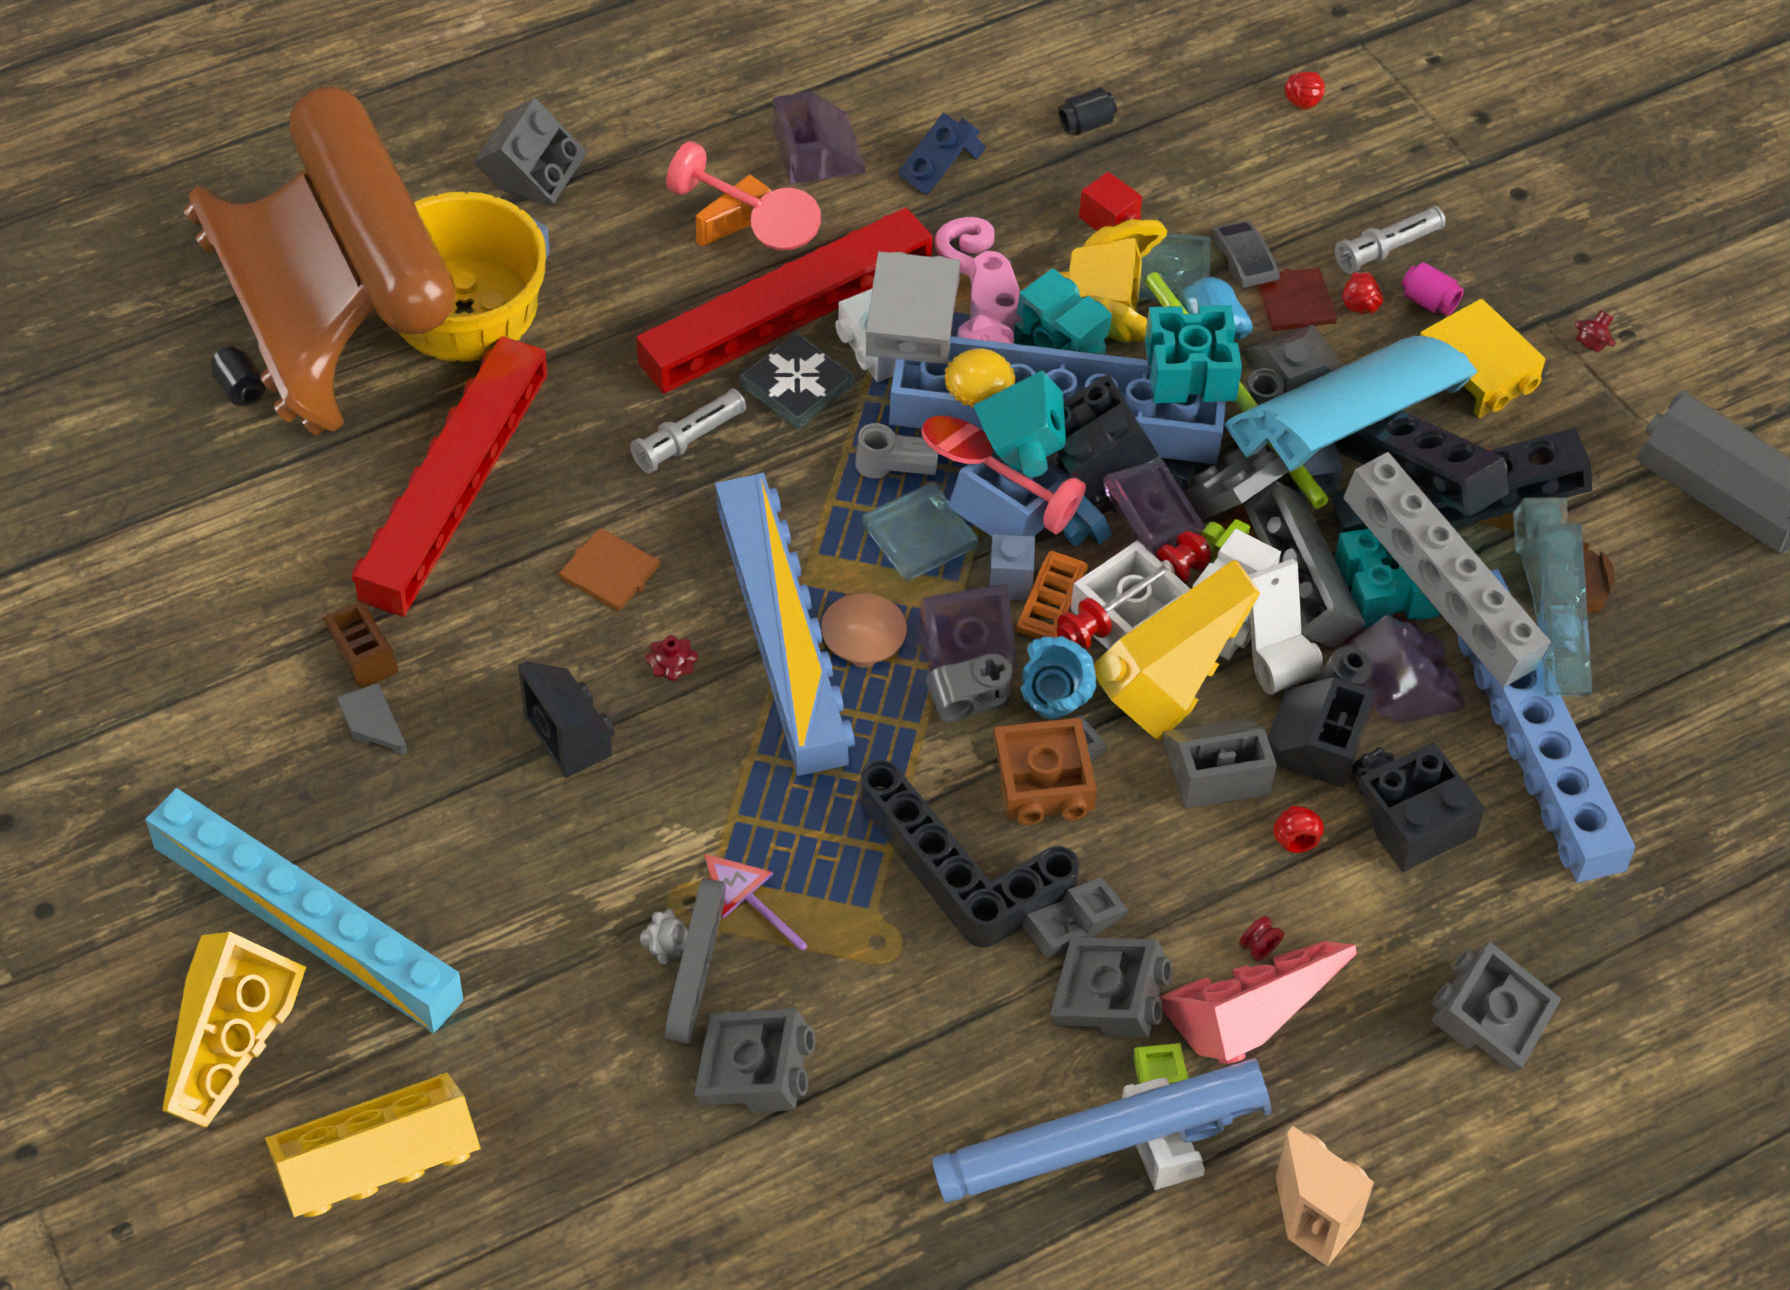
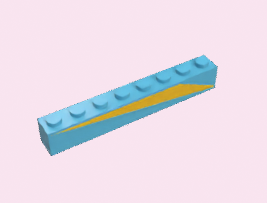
(306, 910)

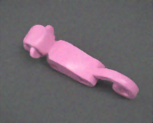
(991, 277)

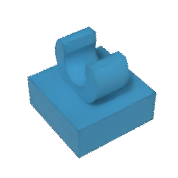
(1084, 522)

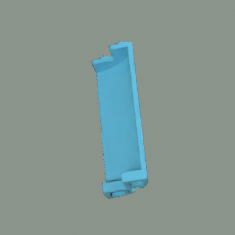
(1350, 398)

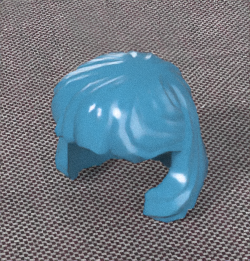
(1213, 292)
(1057, 677)

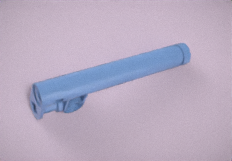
(1191, 1106)

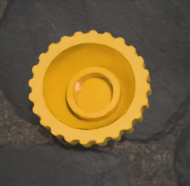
(977, 375)

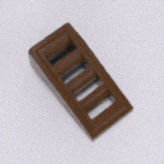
(363, 646)

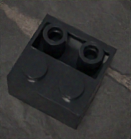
(1102, 435)
(1321, 729)
(1420, 806)

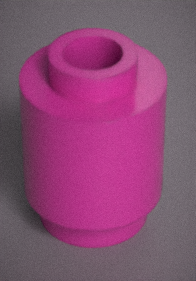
(1432, 289)

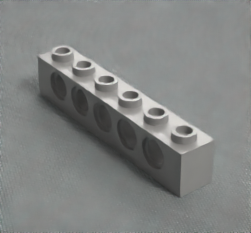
(1446, 569)

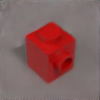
(1109, 202)

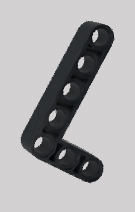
(955, 866)

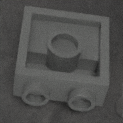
(1234, 481)
(1112, 986)
(1494, 1006)
(755, 1059)

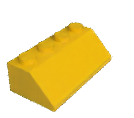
(373, 1145)

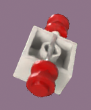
(1131, 589)

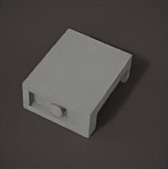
(912, 307)

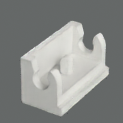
(1166, 1158)

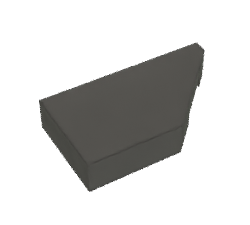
(371, 718)

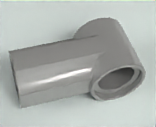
(883, 452)

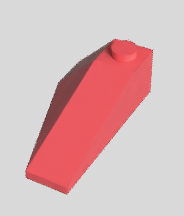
(1244, 1012)

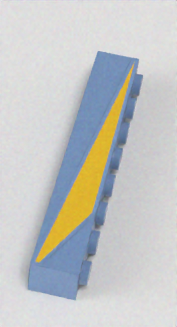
(783, 626)

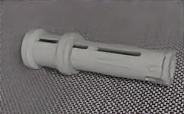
(1376, 243)
(674, 437)

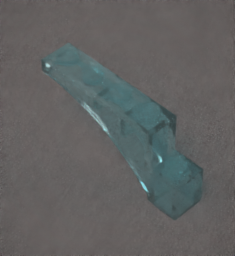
(1556, 578)

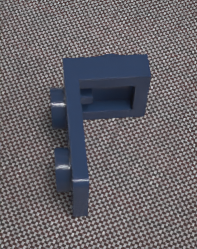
(939, 151)

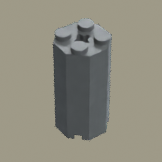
(1722, 468)

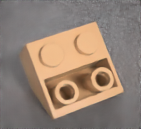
(1319, 1195)

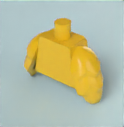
(1111, 272)

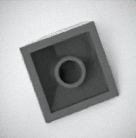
(1295, 356)

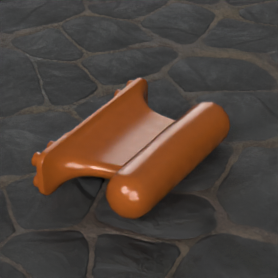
(326, 254)

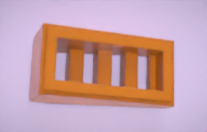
(728, 213)
(1058, 572)

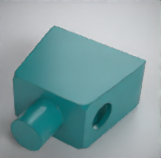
(1025, 423)

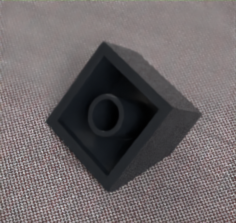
(564, 717)

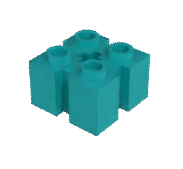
(1059, 317)
(1192, 354)
(1378, 580)

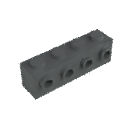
(1287, 524)

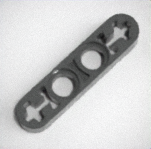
(695, 961)

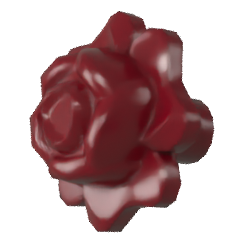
(1595, 332)
(671, 658)

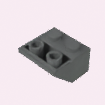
(530, 154)
(1220, 762)

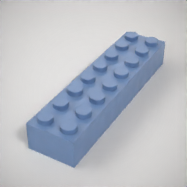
(1176, 429)

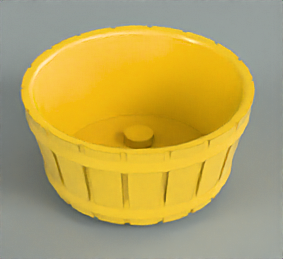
(494, 263)

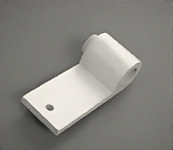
(1278, 648)

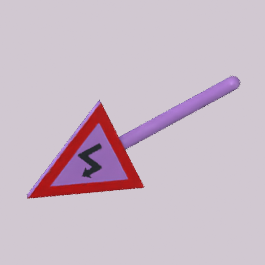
(740, 884)

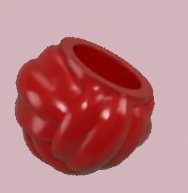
(1304, 89)
(1362, 293)
(1298, 829)

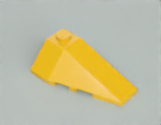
(1166, 658)
(225, 1015)

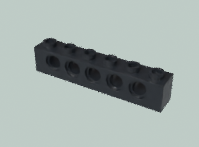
(1434, 459)
(1535, 469)

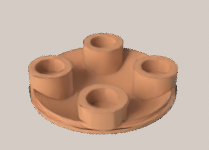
(863, 628)

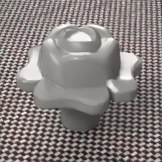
(665, 936)

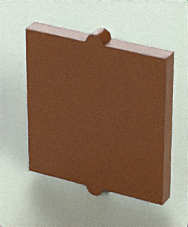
(609, 569)

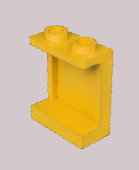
(1501, 356)

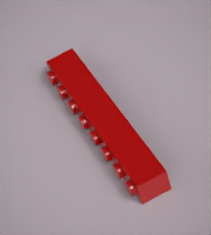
(775, 302)
(450, 476)

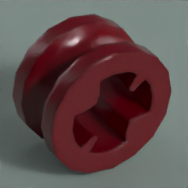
(1261, 938)

